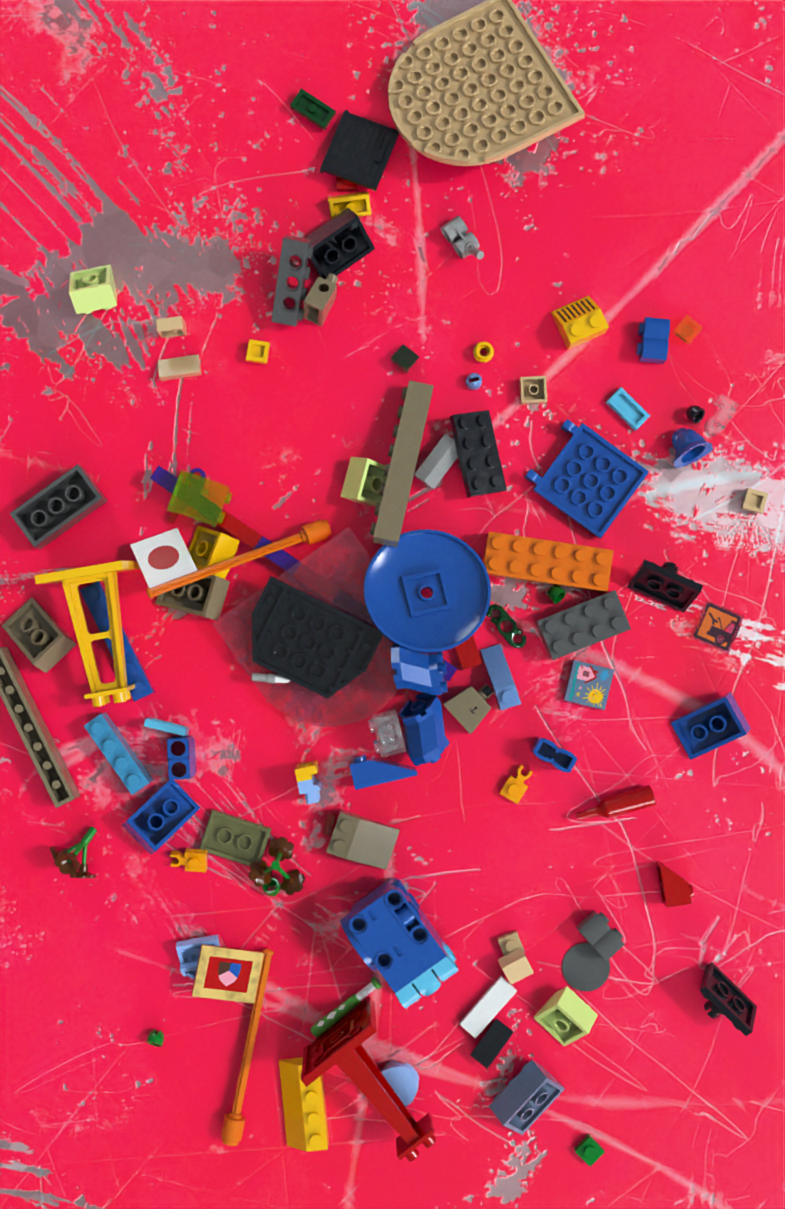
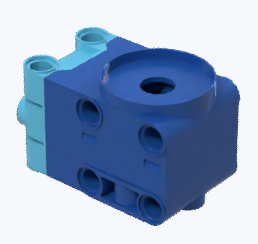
(399, 942)

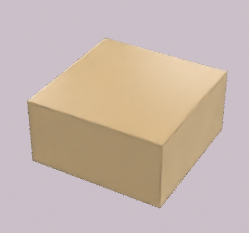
(171, 327)
(533, 390)
(515, 966)

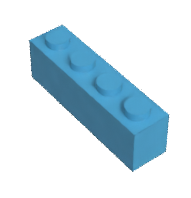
(118, 753)

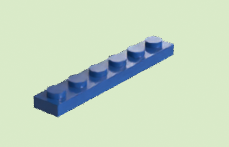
(96, 601)

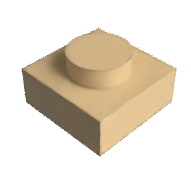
(754, 500)
(510, 942)

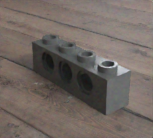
(281, 311)

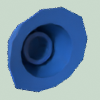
(689, 447)

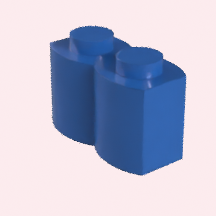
(654, 340)
(557, 756)

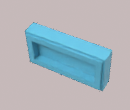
(627, 409)
(166, 726)

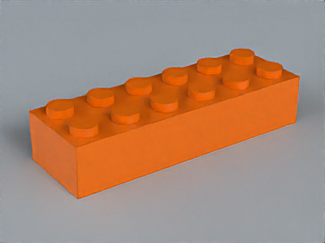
(548, 562)

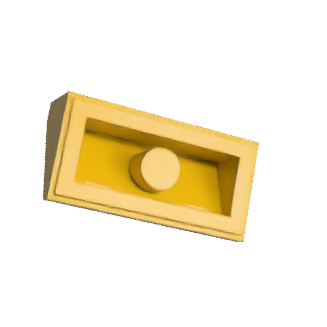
(357, 202)

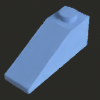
(500, 677)

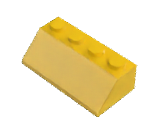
(303, 1108)

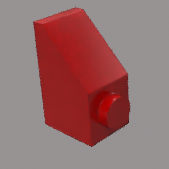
(673, 888)

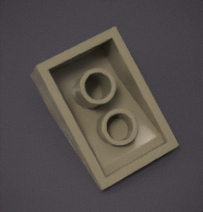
(198, 598)
(38, 635)
(362, 840)

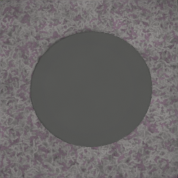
(585, 968)

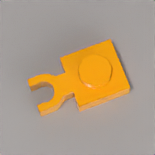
(514, 787)
(193, 859)

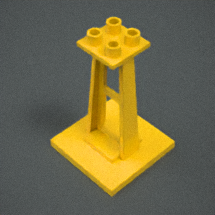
(71, 580)

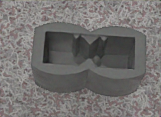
(600, 935)

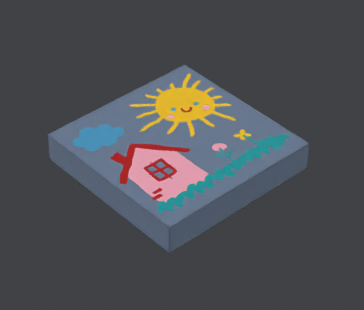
(588, 684)

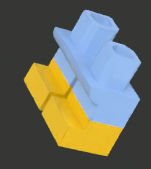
(306, 781)

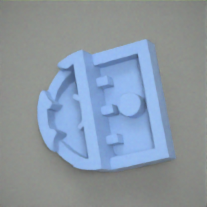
(189, 952)
(403, 1080)

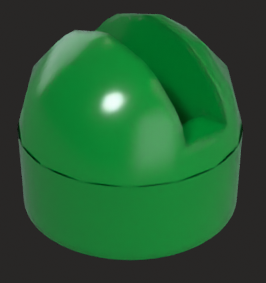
(556, 594)
(274, 885)
(155, 1039)

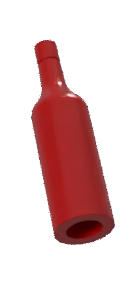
(621, 804)

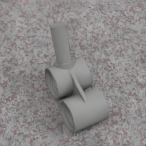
(463, 242)

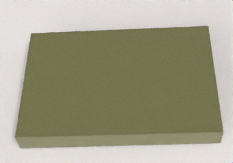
(235, 838)

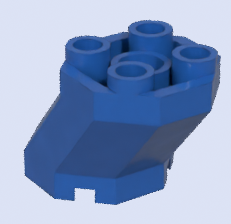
(419, 670)
(424, 729)

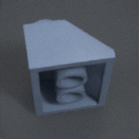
(526, 1097)

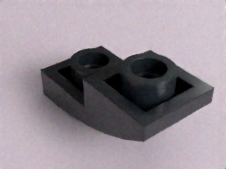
(491, 1043)

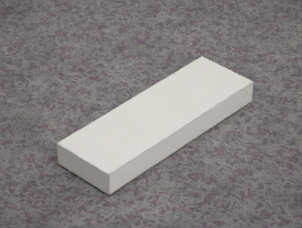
(488, 1006)

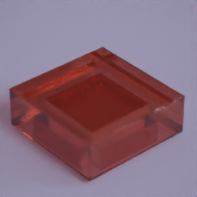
(330, 820)

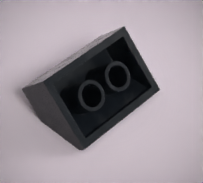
(339, 244)

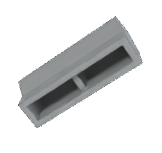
(437, 462)

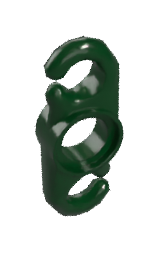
(508, 636)

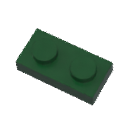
(312, 109)

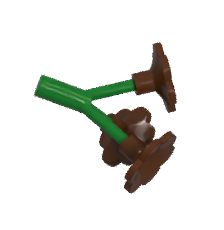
(67, 861)
(261, 873)

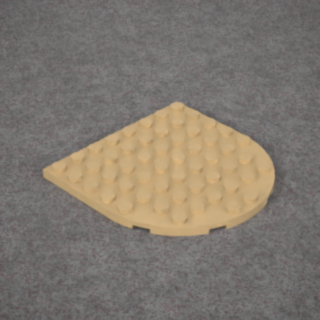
(478, 88)

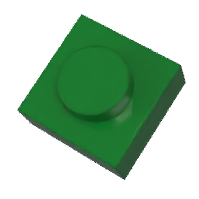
(589, 1150)

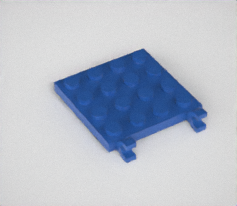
(589, 479)

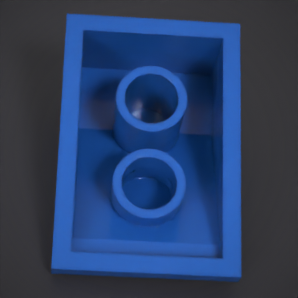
(711, 726)
(376, 771)
(161, 816)

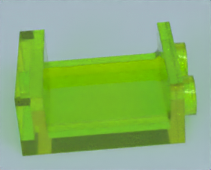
(199, 498)

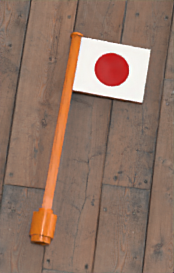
(169, 565)

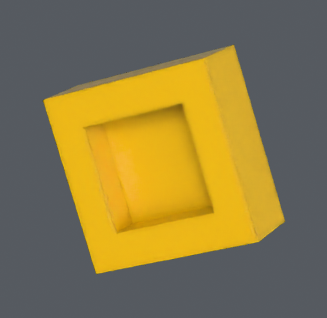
(258, 351)

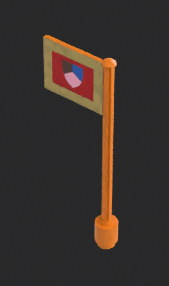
(237, 977)

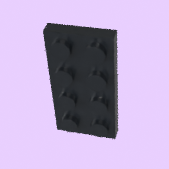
(478, 453)

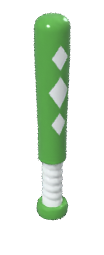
(339, 1012)

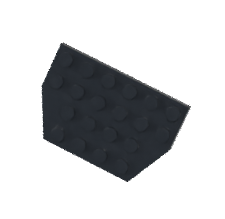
(309, 639)

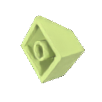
(93, 289)
(364, 481)
(566, 1016)

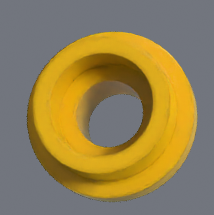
(486, 346)

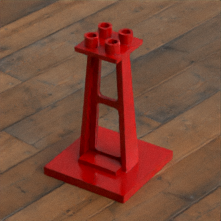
(344, 1047)

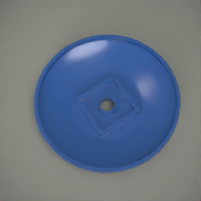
(432, 562)

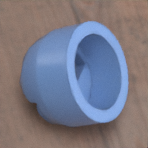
(473, 385)

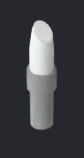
(269, 678)

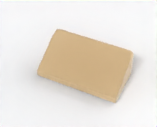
(179, 367)

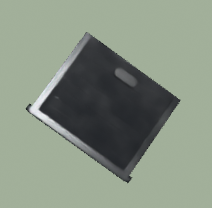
(359, 151)

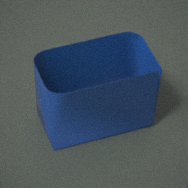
(190, 763)

